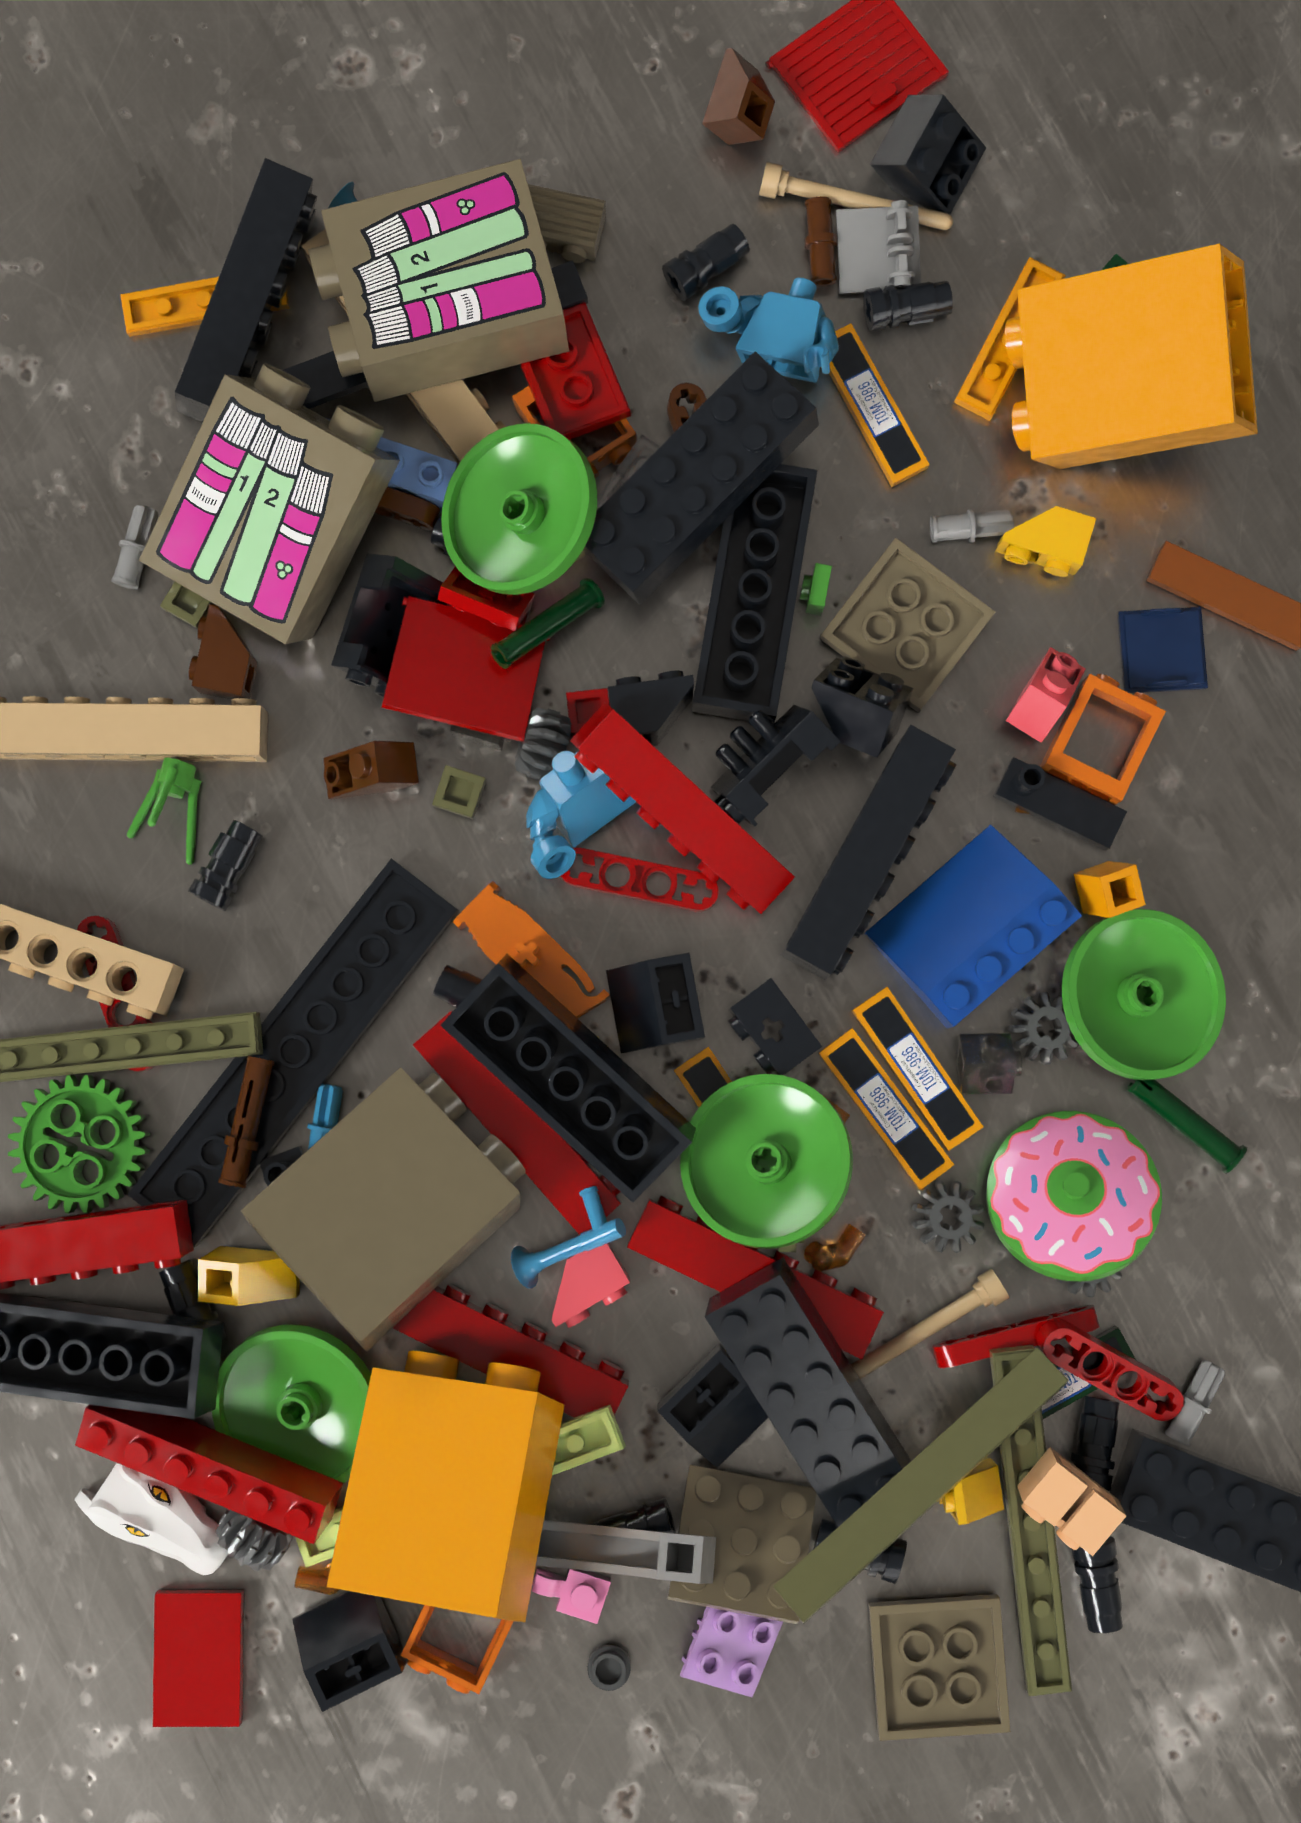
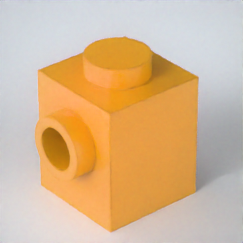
(1109, 889)

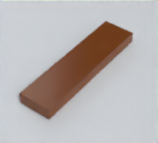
(1228, 594)

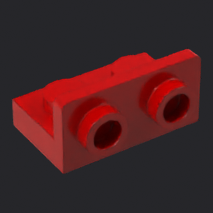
(499, 609)

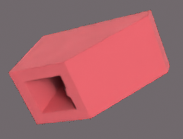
(1046, 694)
(587, 1280)

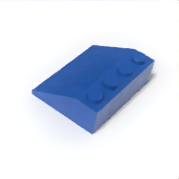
(972, 926)

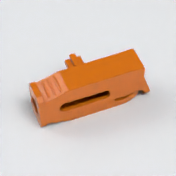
(507, 929)

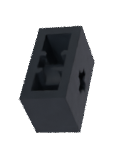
(796, 1039)

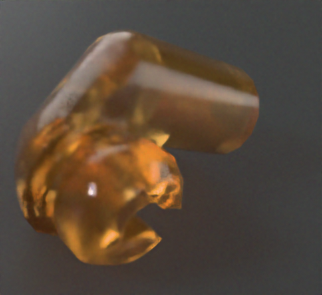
(836, 1254)
(314, 1580)

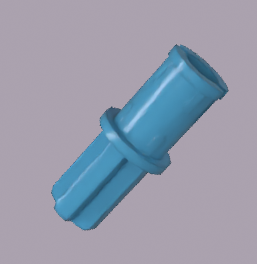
(326, 1112)

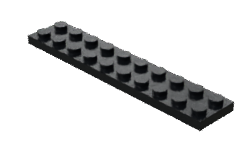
(305, 1038)

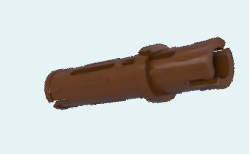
(246, 1122)

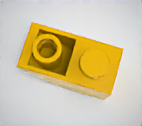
(1052, 539)
(244, 1277)
(976, 1494)

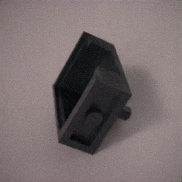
(377, 616)
(766, 759)

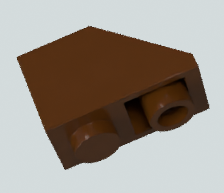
(739, 102)
(224, 662)
(371, 769)

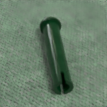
(548, 623)
(1188, 1123)

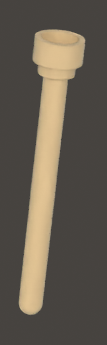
(779, 182)
(985, 1292)

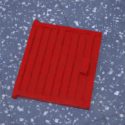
(857, 68)
(449, 675)

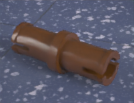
(821, 241)

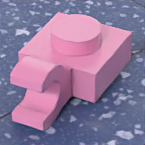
(579, 1593)

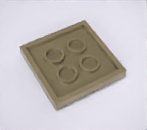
(908, 622)
(759, 1536)
(939, 1667)

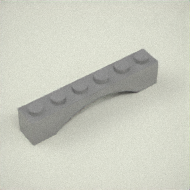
(627, 1552)

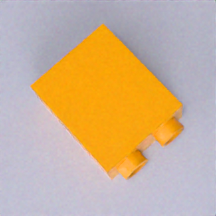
(1134, 359)
(448, 1488)

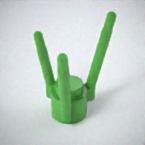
(173, 781)

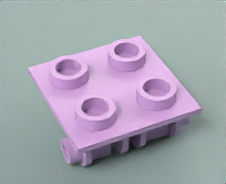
(730, 1650)

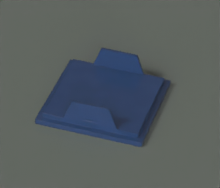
(1162, 650)

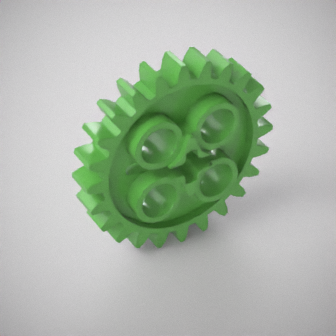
(65, 1179)

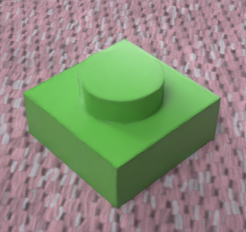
(815, 589)

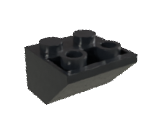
(929, 153)
(653, 704)
(861, 704)
(655, 1003)
(713, 1407)
(347, 1647)

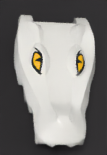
(155, 1517)

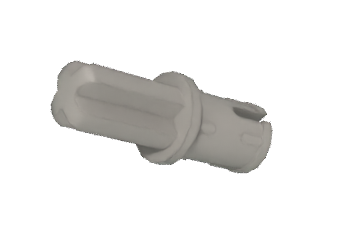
(970, 525)
(138, 533)
(1196, 1403)

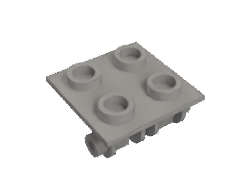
(878, 247)

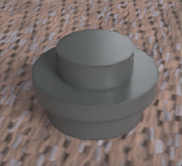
(609, 1667)

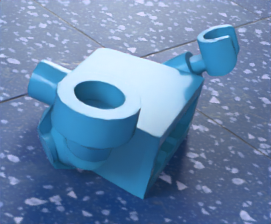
(781, 328)
(575, 804)

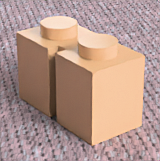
(1071, 1501)

